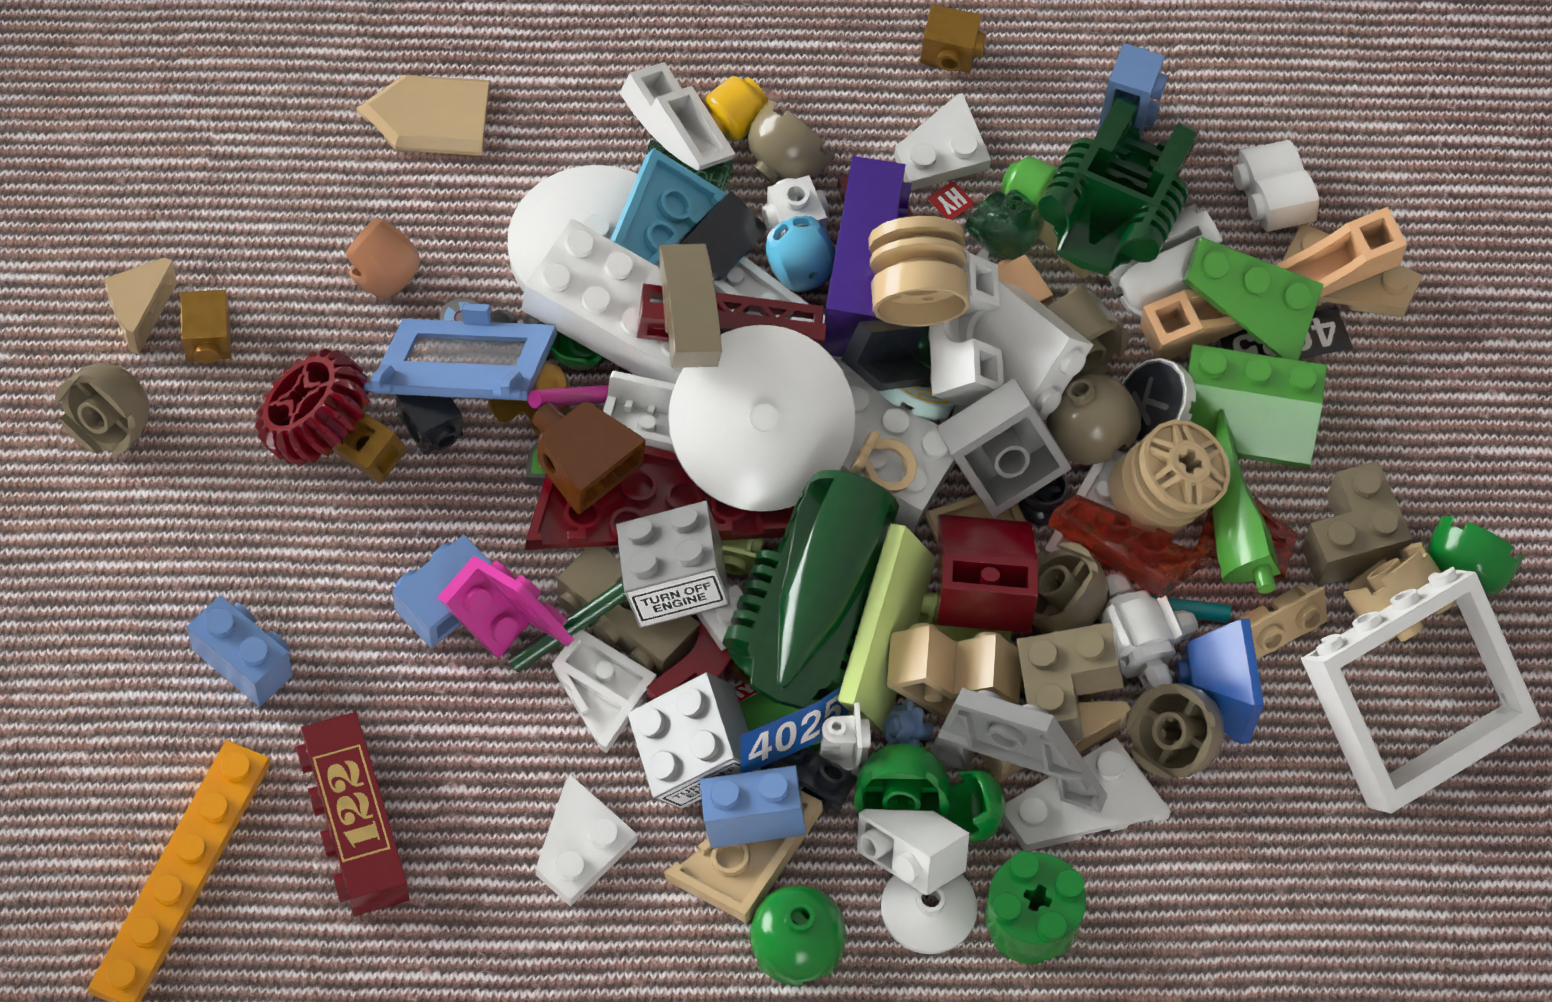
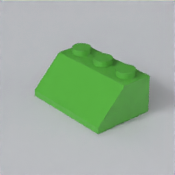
(1267, 401)

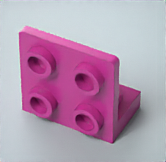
(499, 606)

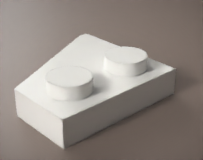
(943, 147)
(601, 685)
(581, 843)

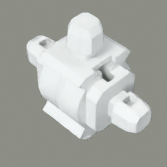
(1145, 631)

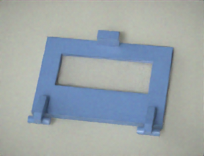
(464, 357)

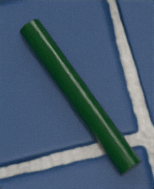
(575, 622)

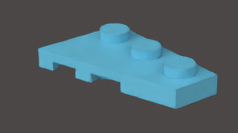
(662, 206)

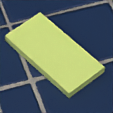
(891, 607)

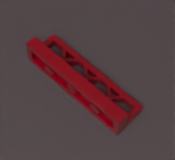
(652, 319)

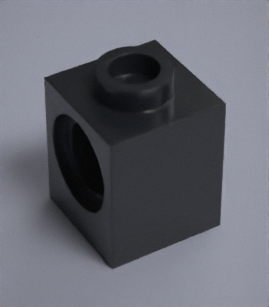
(430, 420)

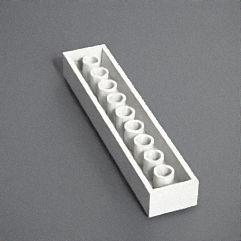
(594, 297)

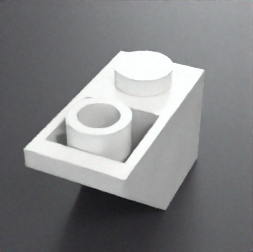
(914, 846)

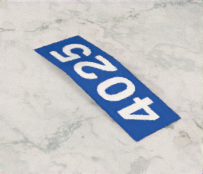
(788, 733)

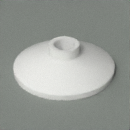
(929, 928)

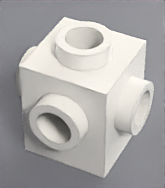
(794, 198)

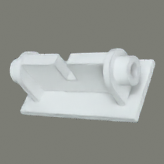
(846, 740)

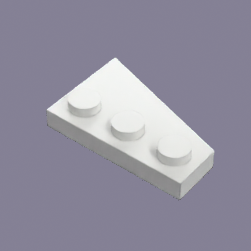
(1042, 820)

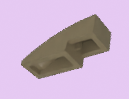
(690, 306)

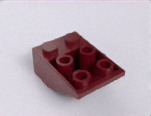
(986, 573)

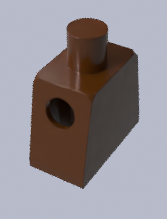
(586, 452)

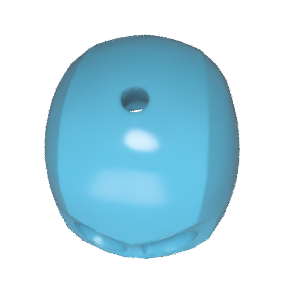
(802, 255)

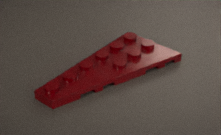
(649, 490)

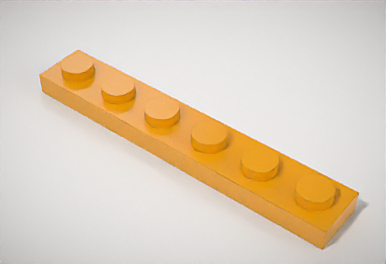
(180, 875)

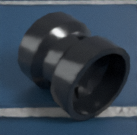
(1051, 497)

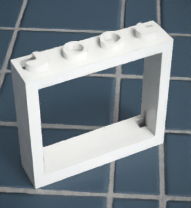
(1514, 717)

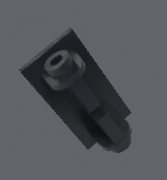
(819, 777)

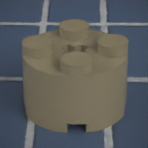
(1096, 323)

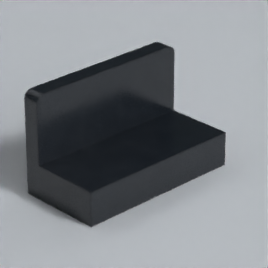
(727, 232)
(884, 355)

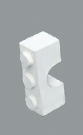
(960, 365)

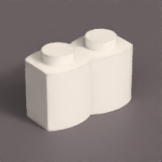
(1276, 186)

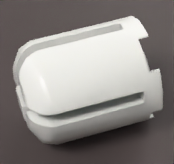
(1163, 276)

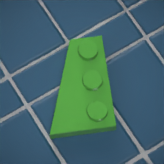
(1257, 295)

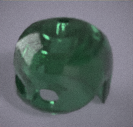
(1006, 226)

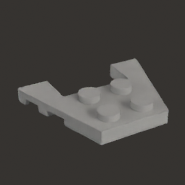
(1019, 736)

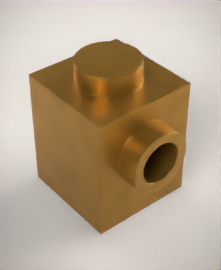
(952, 39)

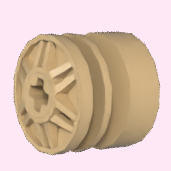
(919, 271)
(1170, 477)

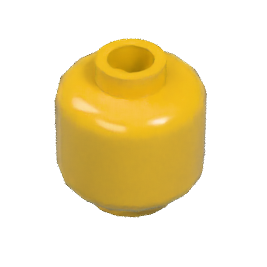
(735, 106)

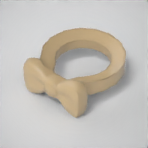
(875, 443)

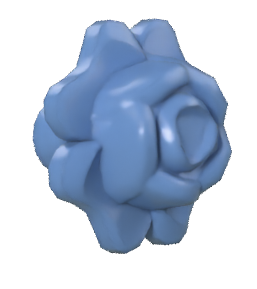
(907, 725)

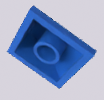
(1227, 671)

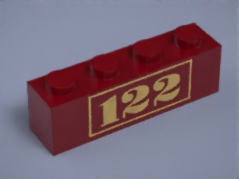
(354, 813)

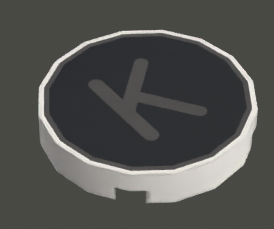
(1160, 392)

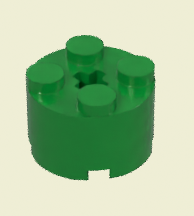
(1040, 882)

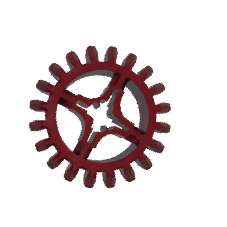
(312, 407)

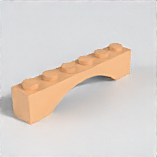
(1339, 260)

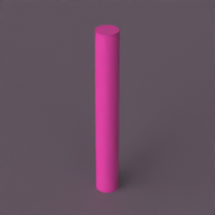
(568, 396)

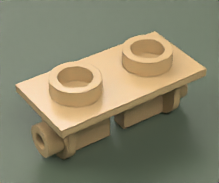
(1294, 615)

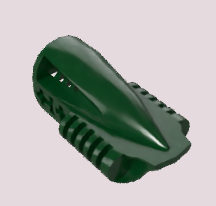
(1117, 193)
(810, 595)

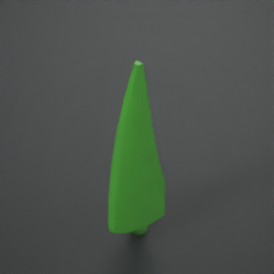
(1240, 533)

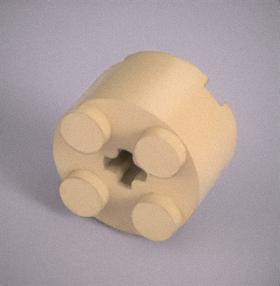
(1385, 579)

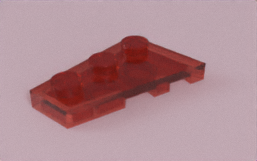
(1137, 553)

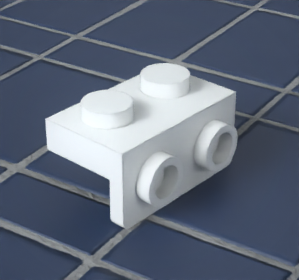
(641, 406)

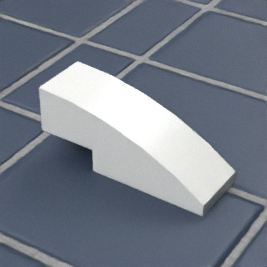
(675, 117)

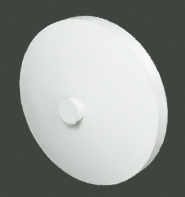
(585, 193)
(762, 418)

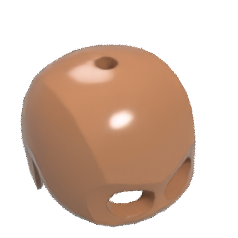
(382, 259)

